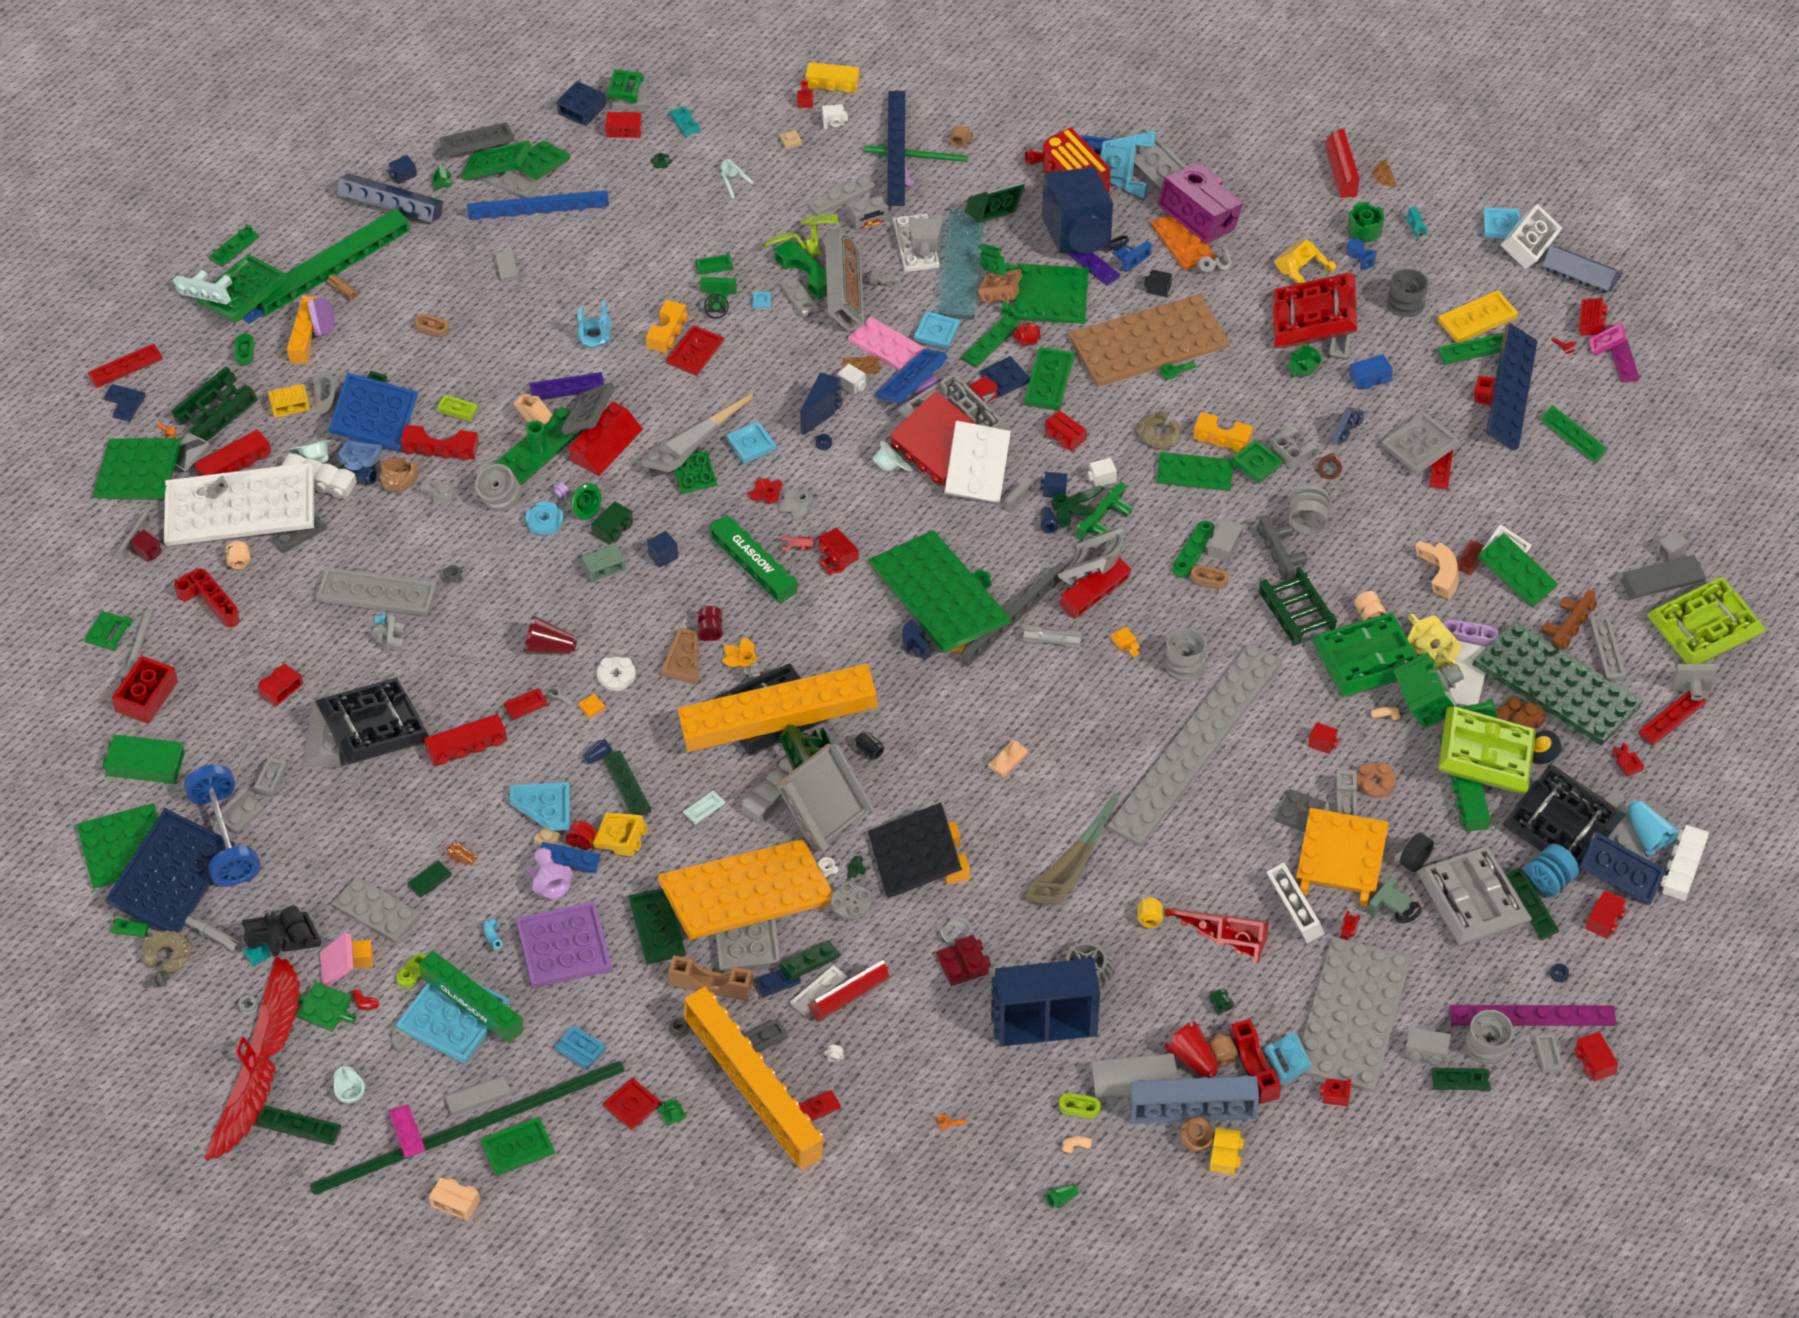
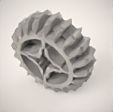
(1091, 950)

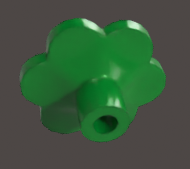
(980, 575)

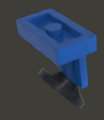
(1129, 257)

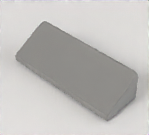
(125, 548)

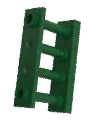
(1286, 618)

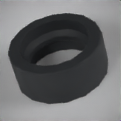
(1416, 852)

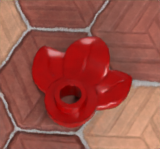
(766, 490)

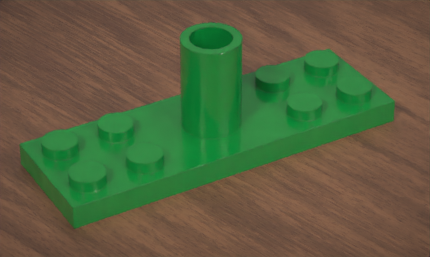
(539, 446)

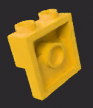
(621, 833)

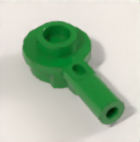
(1170, 371)

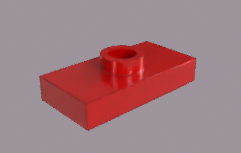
(525, 704)
(820, 1105)

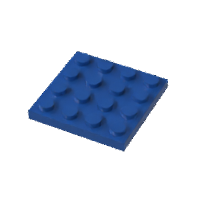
(372, 411)

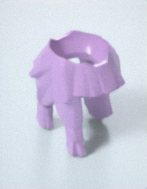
(552, 879)

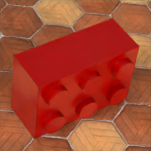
(144, 689)

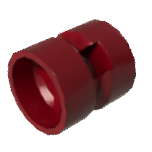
(710, 623)

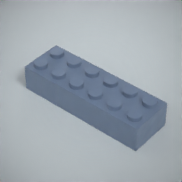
(1186, 1098)

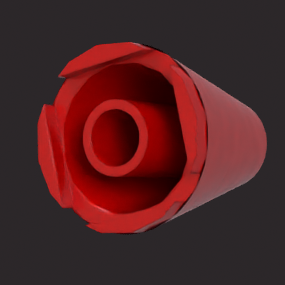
(1193, 1050)

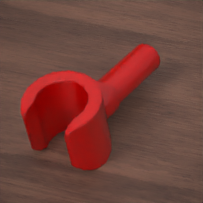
(1565, 346)

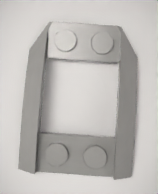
(1081, 562)

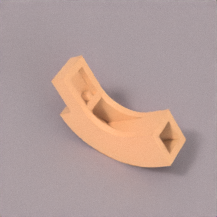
(1447, 579)

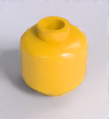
(1150, 912)

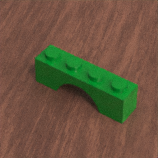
(792, 256)

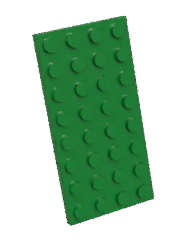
(939, 591)

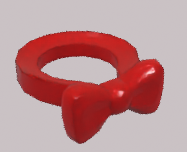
(824, 563)

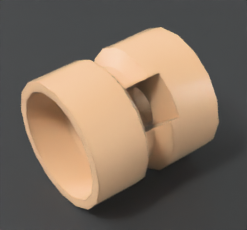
(1369, 605)

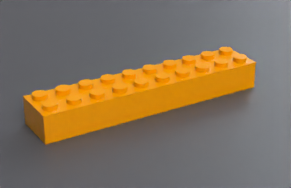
(777, 706)
(753, 1078)

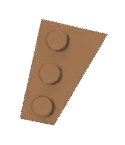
(683, 657)

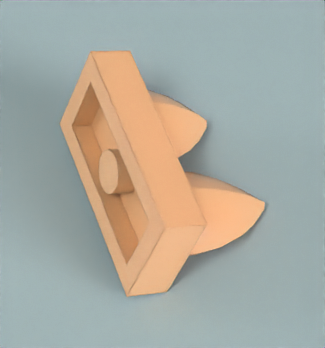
(1008, 758)

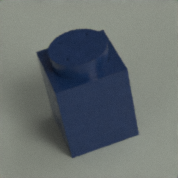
(1077, 210)

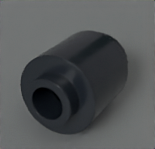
(869, 745)

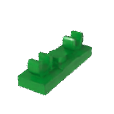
(234, 246)

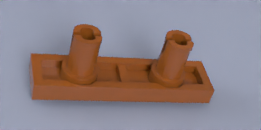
(1579, 615)

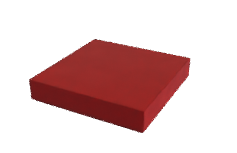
(632, 1103)

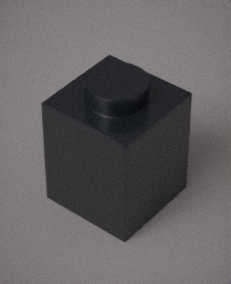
(1158, 283)

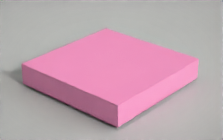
(336, 960)

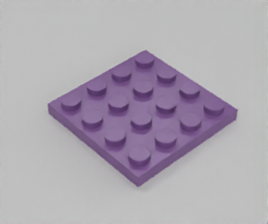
(563, 944)

